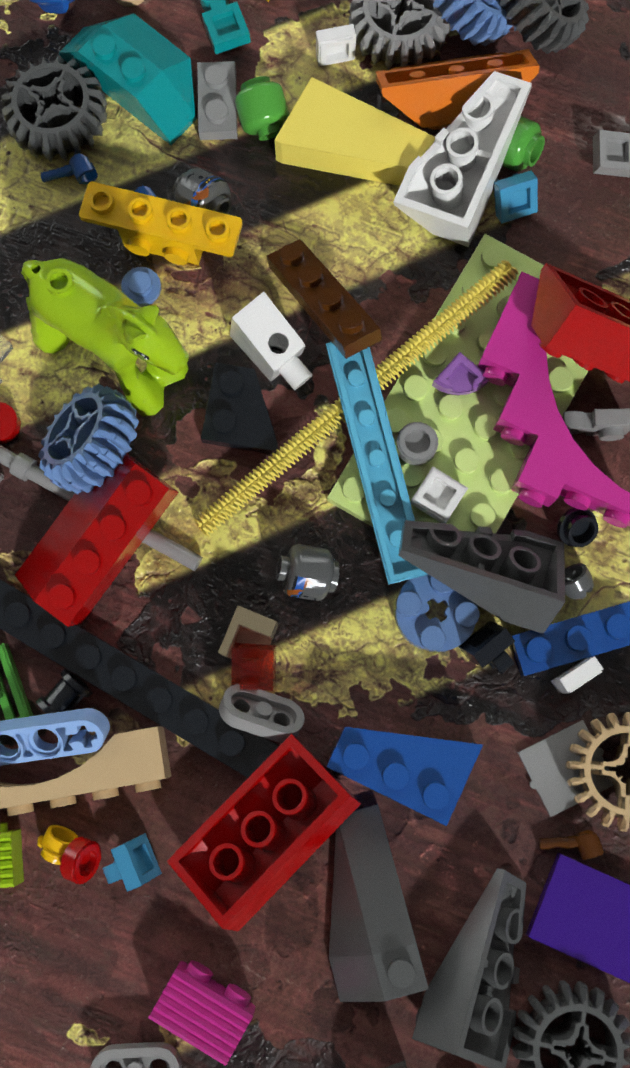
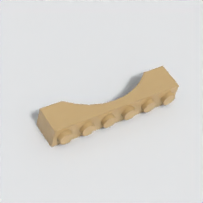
(125, 760)

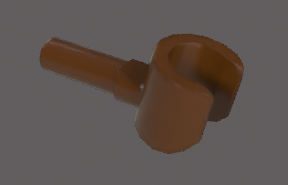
(586, 842)

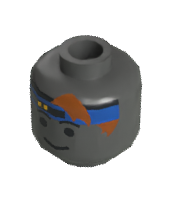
(202, 190)
(308, 572)

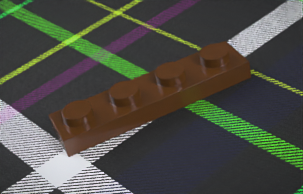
(324, 298)

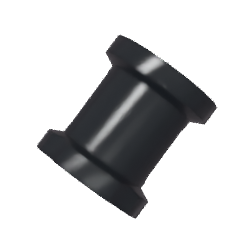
(64, 694)

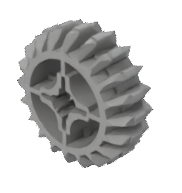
(411, 40)

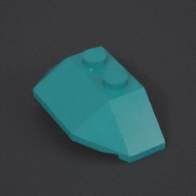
(139, 72)

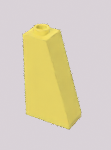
(348, 137)

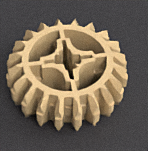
(587, 767)

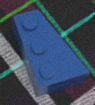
(407, 768)

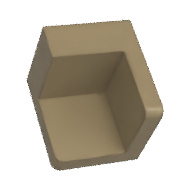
(247, 628)

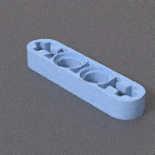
(63, 725)

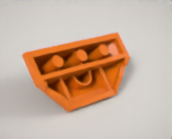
(437, 90)

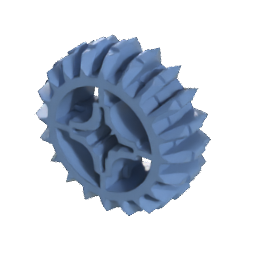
(475, 19)
(88, 439)

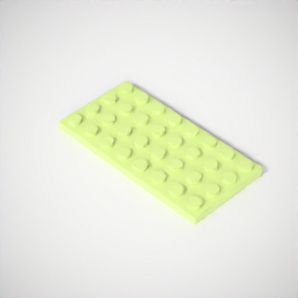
(463, 423)

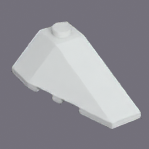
(456, 175)

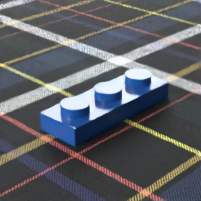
(573, 639)

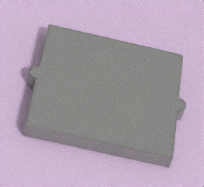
(547, 770)

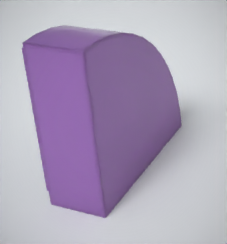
(460, 377)

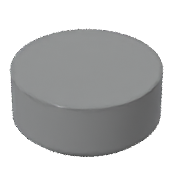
(417, 443)

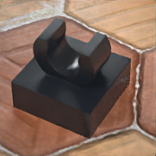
(489, 647)

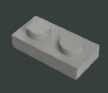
(217, 100)

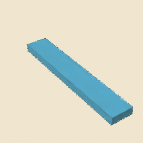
(375, 457)

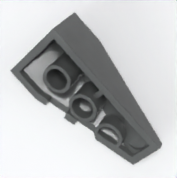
(507, 575)
(370, 927)
(470, 993)

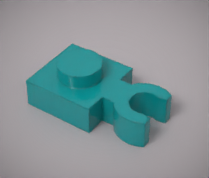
(224, 25)

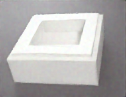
(335, 45)
(438, 495)
(577, 675)

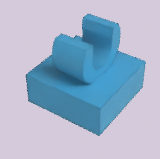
(516, 196)
(133, 863)

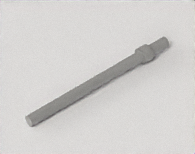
(26, 469)

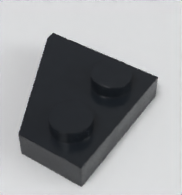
(237, 412)

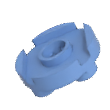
(432, 634)

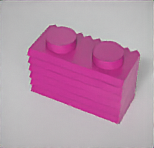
(204, 1011)

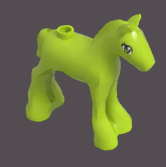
(82, 307)

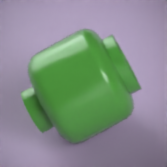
(261, 107)
(525, 146)

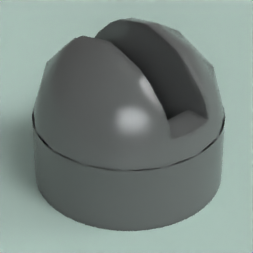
(578, 581)

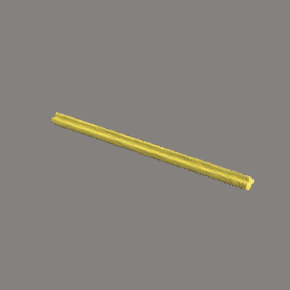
(334, 414)

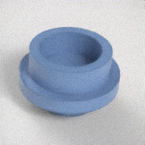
(141, 285)

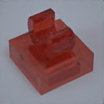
(254, 666)

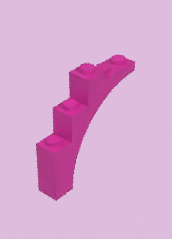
(531, 417)

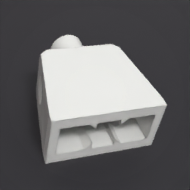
(263, 327)

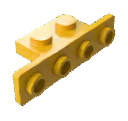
(160, 225)

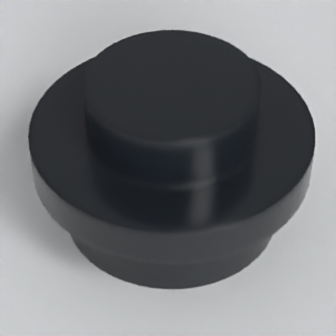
(577, 527)

